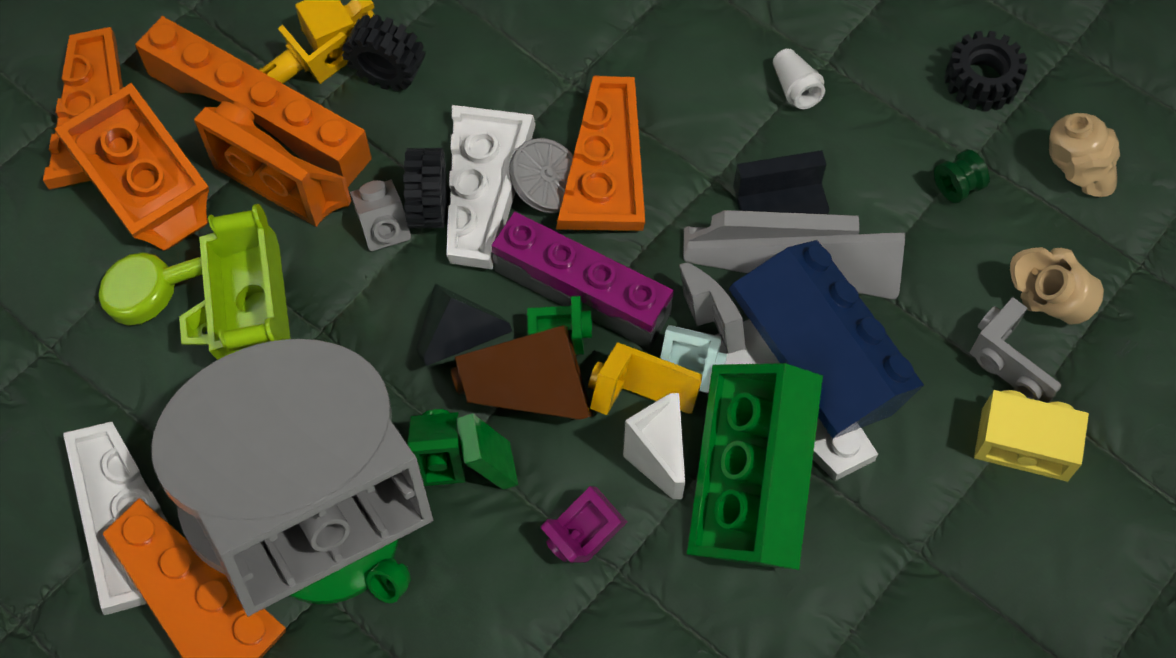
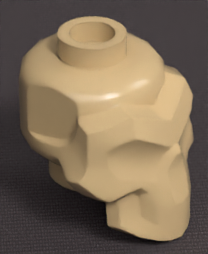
(1086, 153)
(1056, 284)

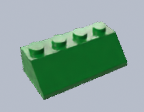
(755, 464)

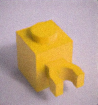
(326, 18)

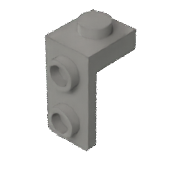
(1002, 359)

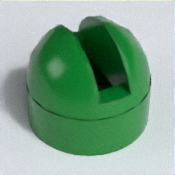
(388, 580)

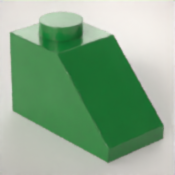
(437, 447)

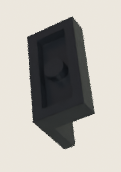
(782, 184)

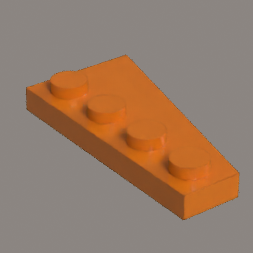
(185, 593)

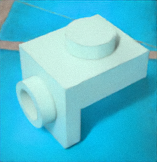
(693, 351)

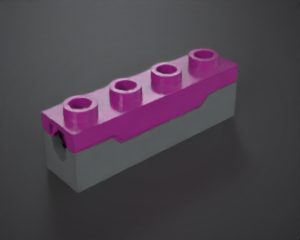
(564, 268)

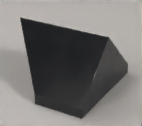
(456, 325)

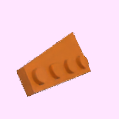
(88, 77)
(606, 169)

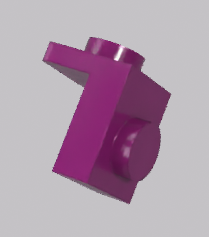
(583, 527)

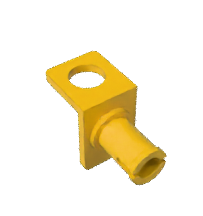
(296, 59)

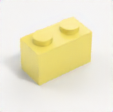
(1031, 435)

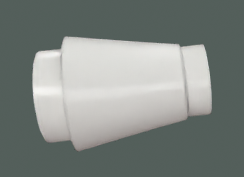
(799, 81)

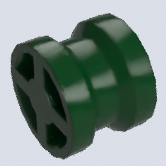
(961, 176)

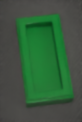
(487, 451)

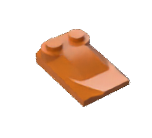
(266, 166)
(138, 168)

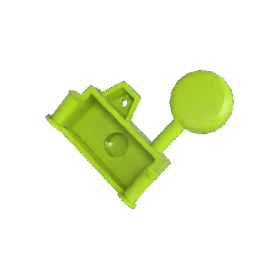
(240, 285)

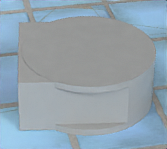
(287, 466)

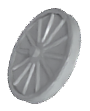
(541, 173)

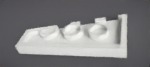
(481, 180)
(105, 488)

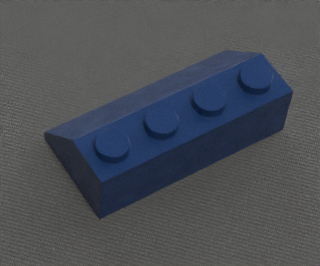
(823, 326)

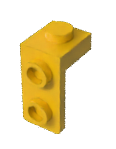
(642, 375)

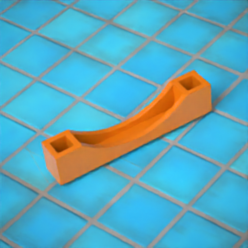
(304, 126)

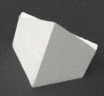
(656, 444)

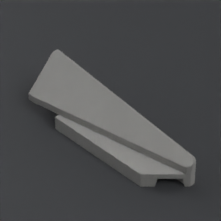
(750, 238)

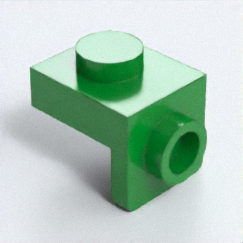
(573, 316)

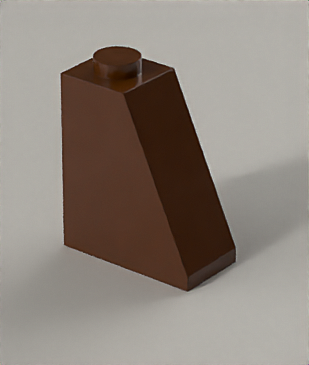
(526, 375)

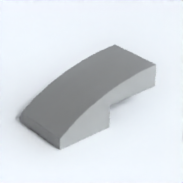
(711, 303)

